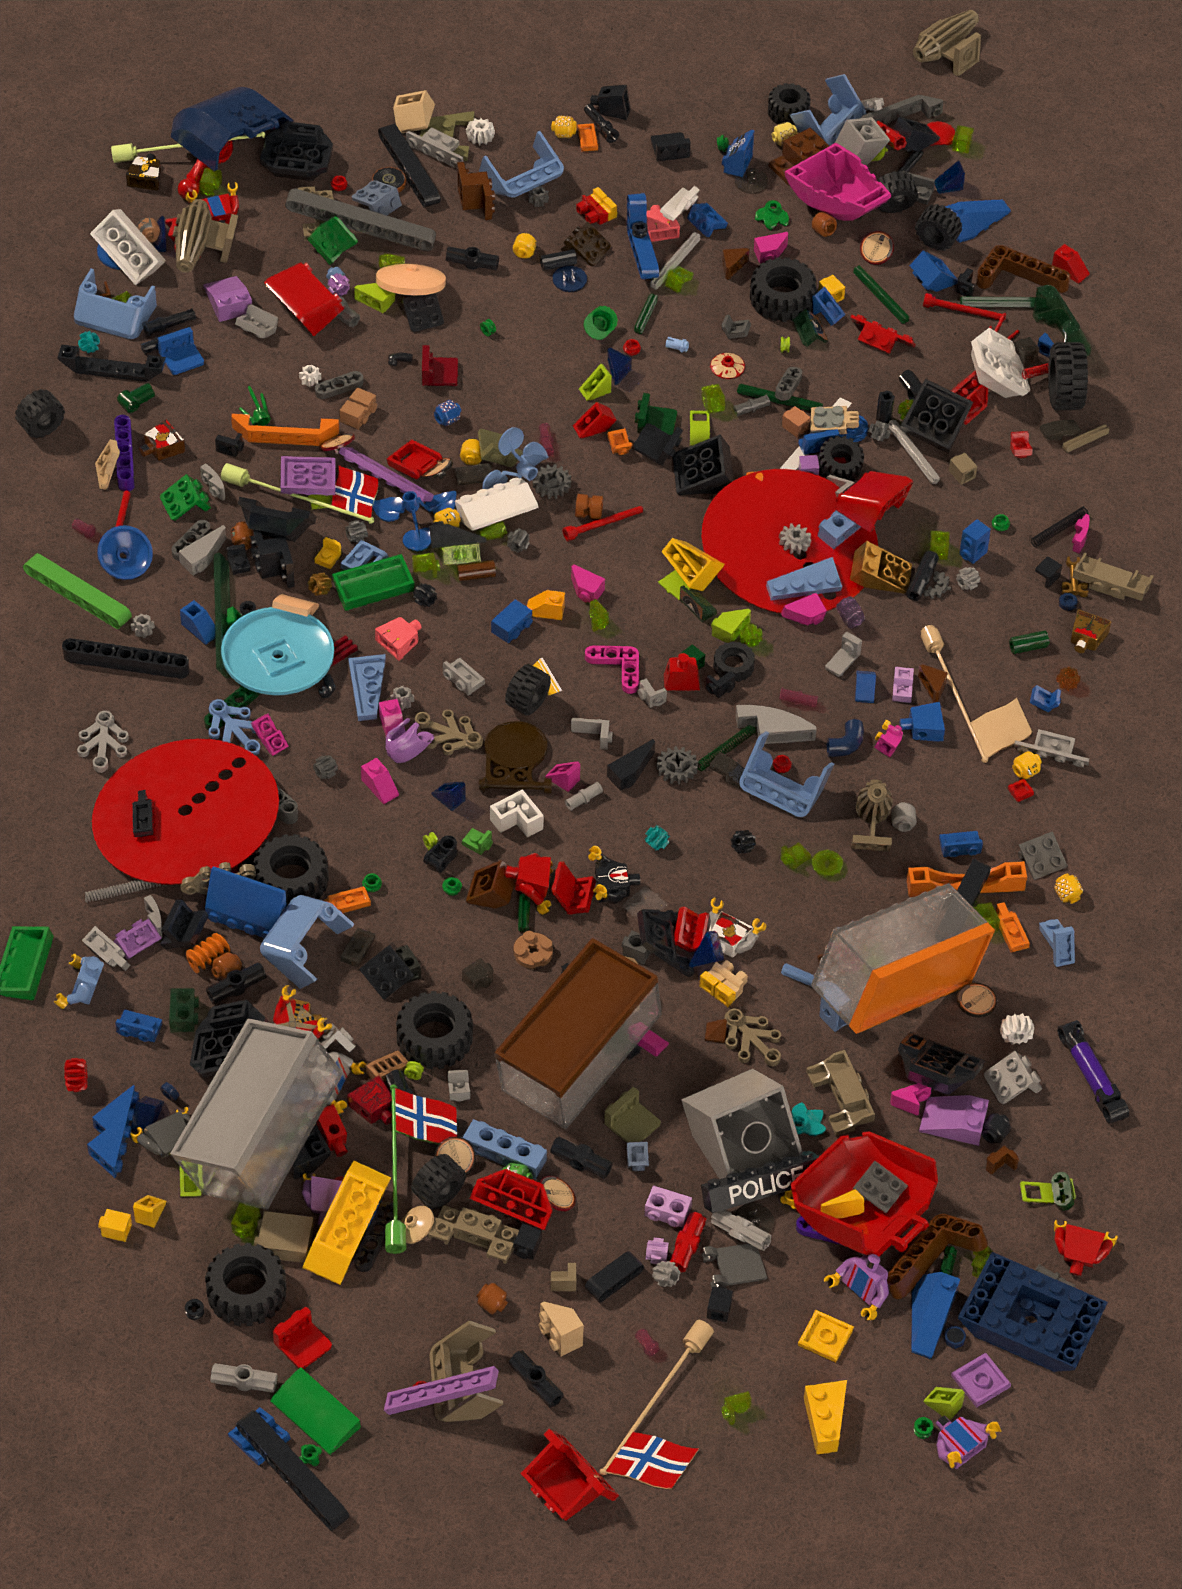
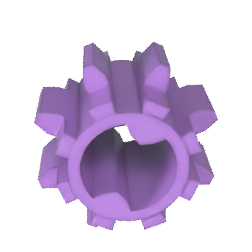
(338, 284)

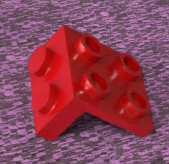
(572, 893)
(301, 1339)

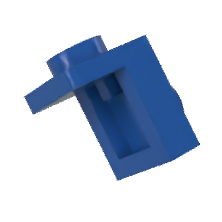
(1044, 699)

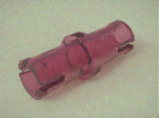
(546, 438)
(798, 697)

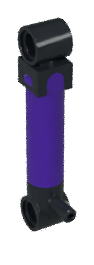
(1106, 1094)

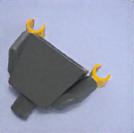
(163, 1134)

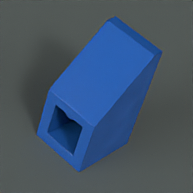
(198, 622)

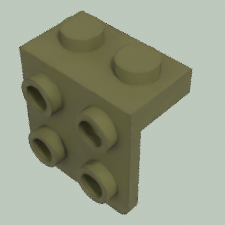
(489, 449)
(630, 1118)

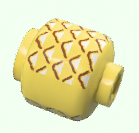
(783, 132)

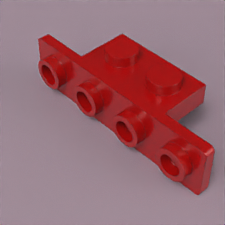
(879, 337)

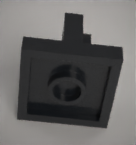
(182, 926)

